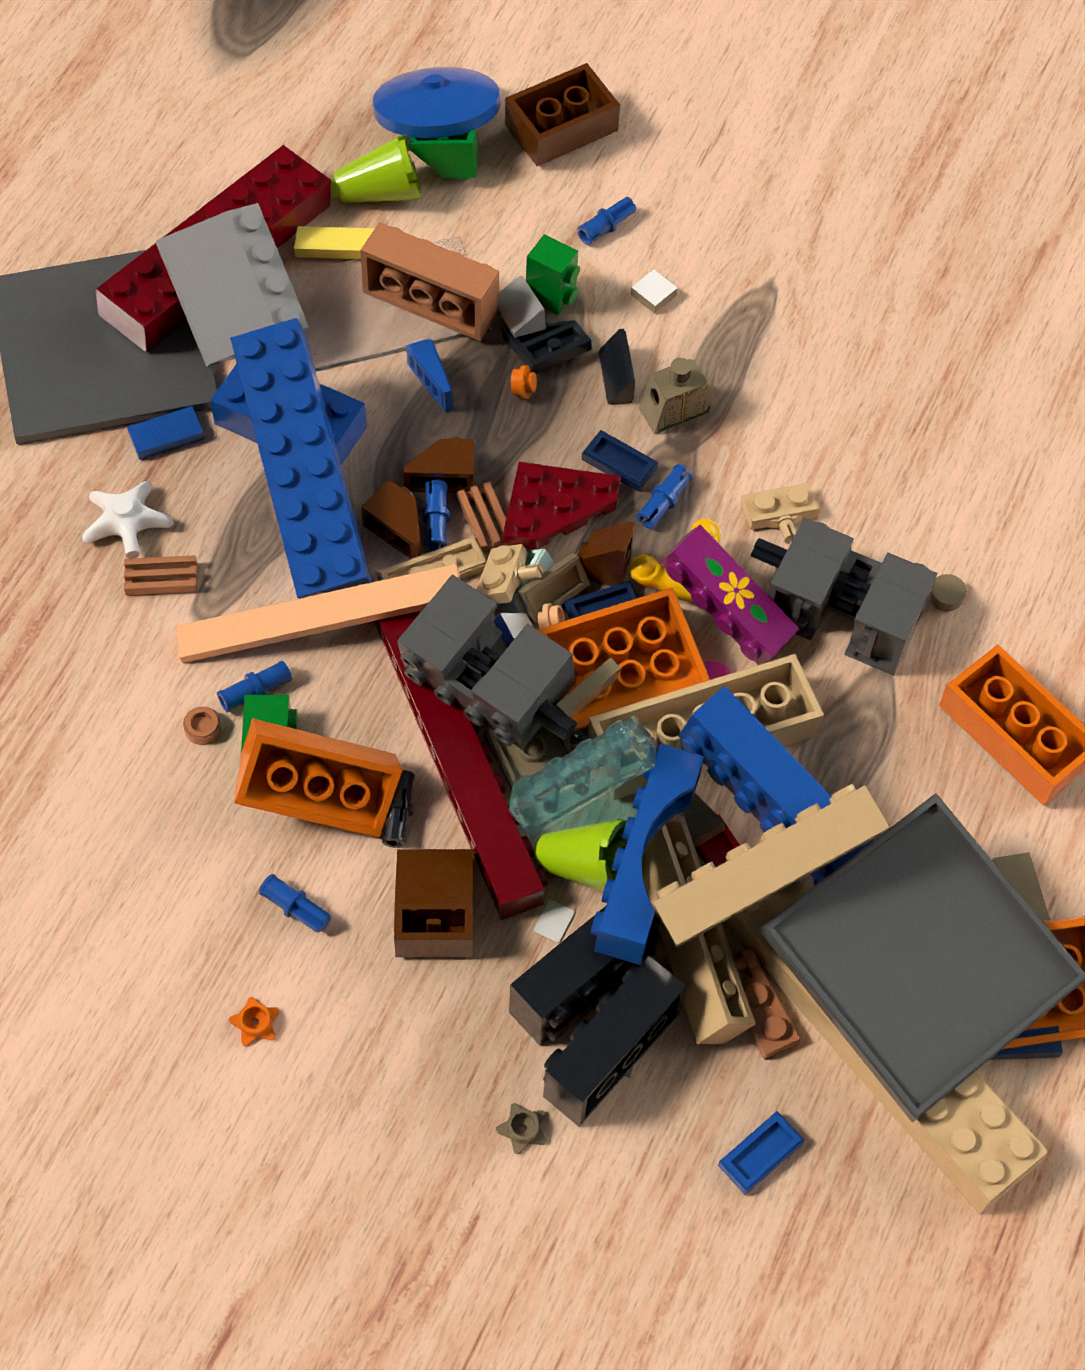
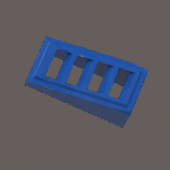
(427, 366)

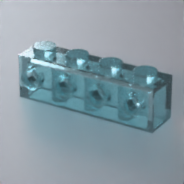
(582, 775)

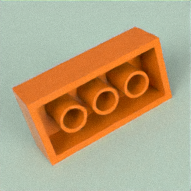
(1018, 723)

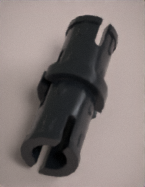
(399, 812)

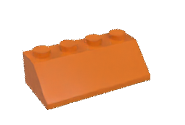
(316, 778)

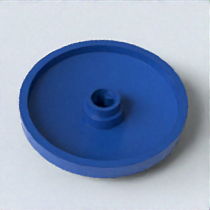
(436, 102)

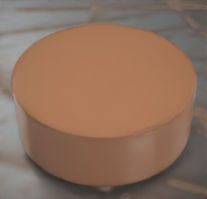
(202, 725)

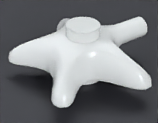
(125, 516)

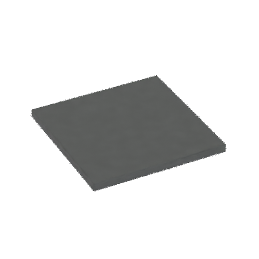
(76, 370)
(923, 956)

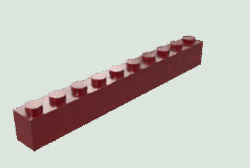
(471, 787)

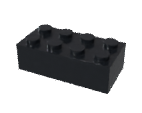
(568, 983)
(613, 1040)

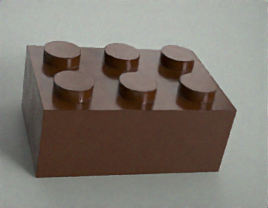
(562, 114)

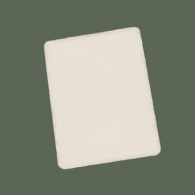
(554, 921)

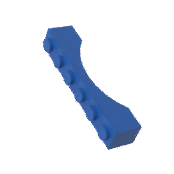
(629, 914)

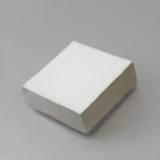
(654, 291)

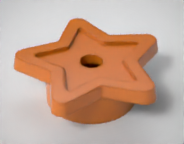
(252, 1011)

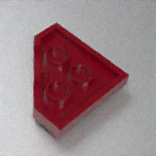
(555, 502)

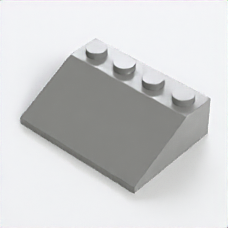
(229, 279)

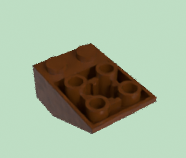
(434, 903)

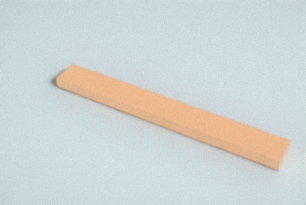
(310, 614)

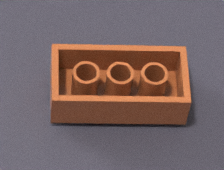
(430, 281)

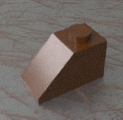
(444, 460)
(394, 518)
(608, 553)

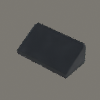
(617, 369)

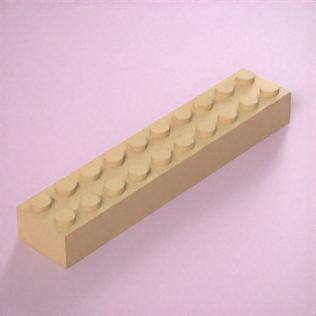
(965, 1133)

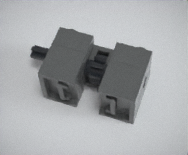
(826, 574)
(507, 692)

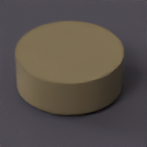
(948, 592)

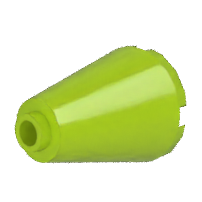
(379, 175)
(582, 852)

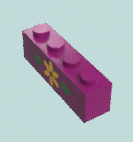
(729, 595)

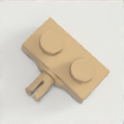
(780, 508)
(505, 572)

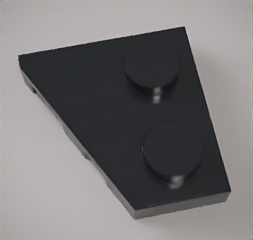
(550, 346)

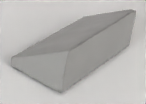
(521, 308)

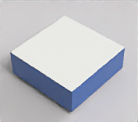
(511, 625)

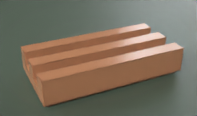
(476, 495)
(161, 570)

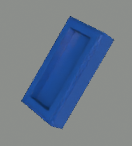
(165, 432)
(761, 1153)

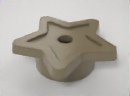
(525, 1117)

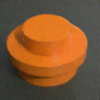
(523, 382)

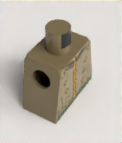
(675, 395)

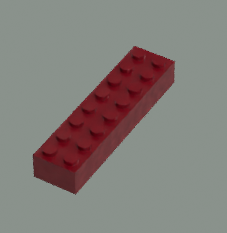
(142, 296)

